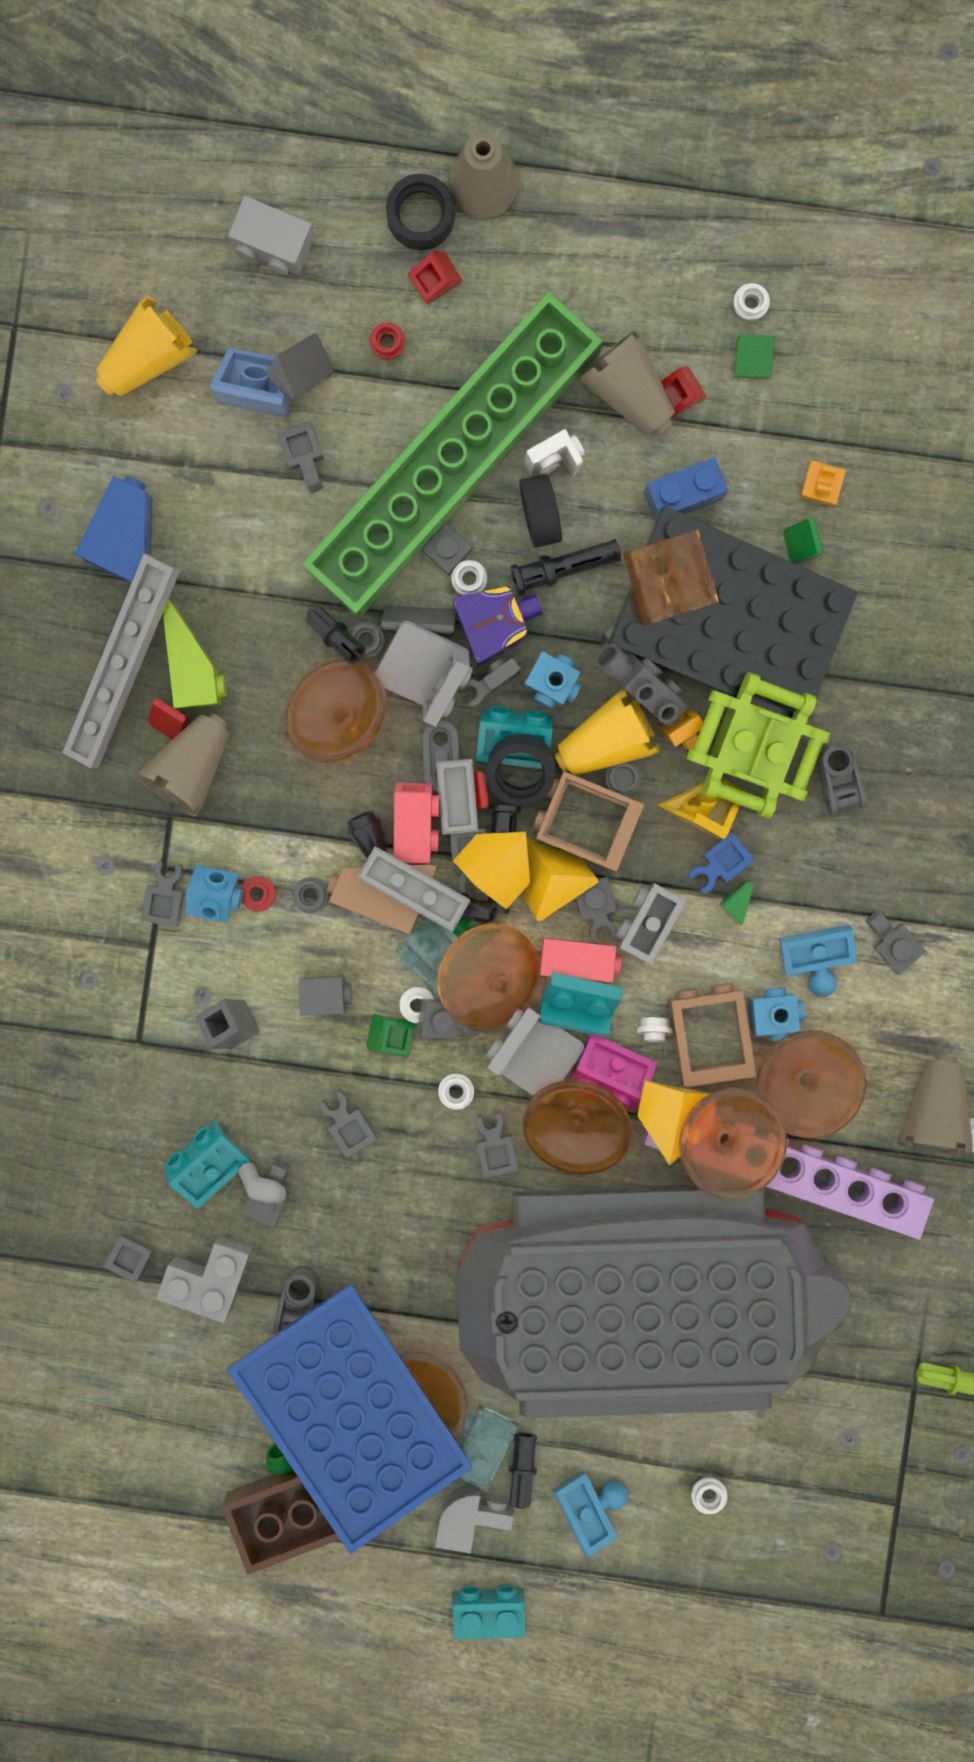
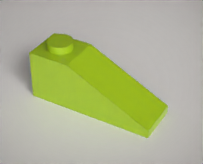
(192, 672)

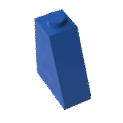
(119, 529)

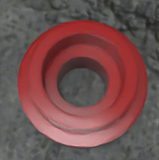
(387, 330)
(268, 889)

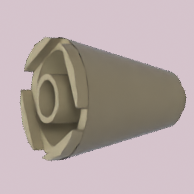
(483, 178)
(631, 385)
(187, 764)
(939, 1110)

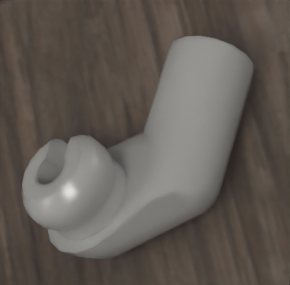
(260, 1188)

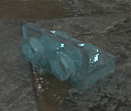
(425, 951)
(485, 1444)

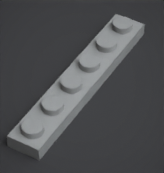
(121, 661)

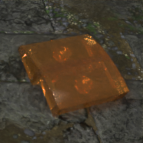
(670, 577)

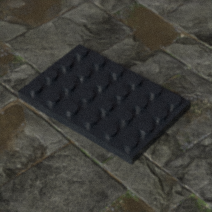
(767, 619)

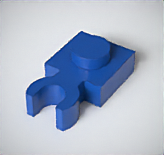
(725, 860)

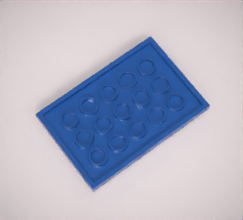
(349, 1418)

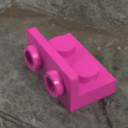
(614, 1069)

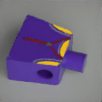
(494, 621)

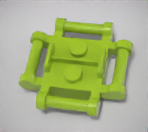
(757, 745)

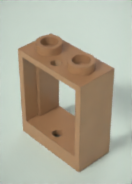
(623, 832)
(716, 1072)

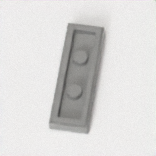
(413, 888)

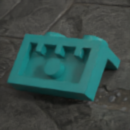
(501, 722)
(579, 1004)
(204, 1165)
(488, 1612)

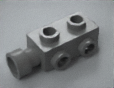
(643, 683)

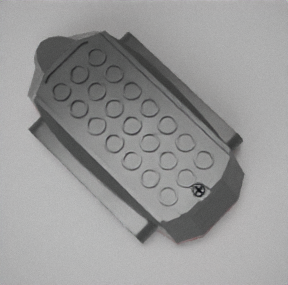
(644, 1302)

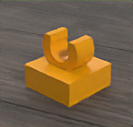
(822, 483)
(683, 730)

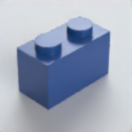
(687, 488)

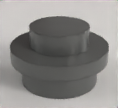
(623, 778)

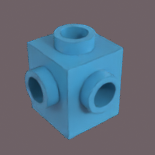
(553, 667)
(213, 894)
(763, 1009)

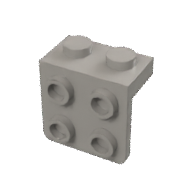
(424, 669)
(533, 1052)

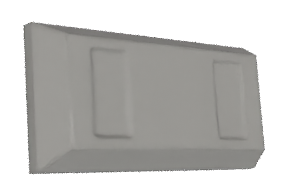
(457, 796)

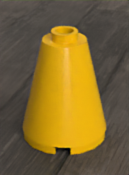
(143, 349)
(608, 738)

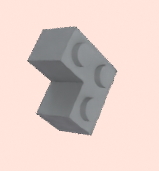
(207, 1289)

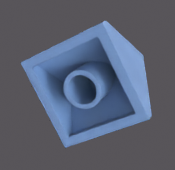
(243, 383)

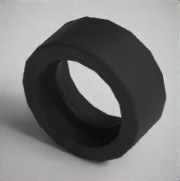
(416, 184)
(540, 510)
(521, 795)

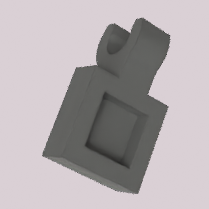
(302, 451)
(498, 675)
(896, 945)
(263, 1212)

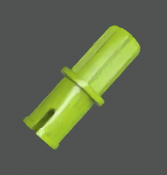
(946, 1378)

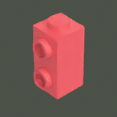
(413, 822)
(580, 960)

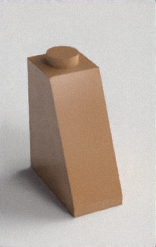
(367, 901)

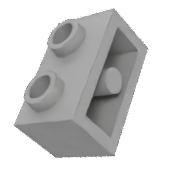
(271, 236)
(651, 922)

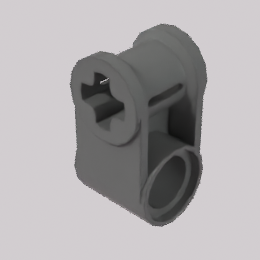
(842, 781)
(293, 1303)

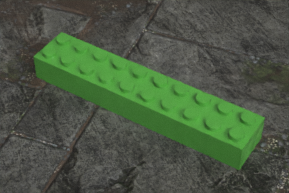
(453, 455)

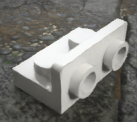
(547, 454)

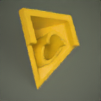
(706, 814)
(497, 865)
(554, 879)
(664, 1112)

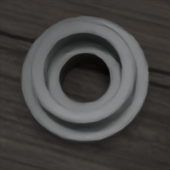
(372, 629)
(299, 895)

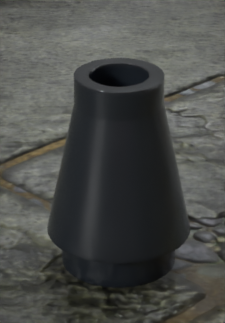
(367, 832)

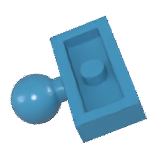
(816, 953)
(586, 1511)

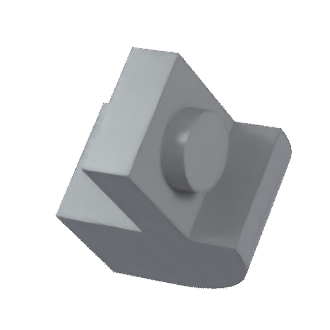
(463, 1511)

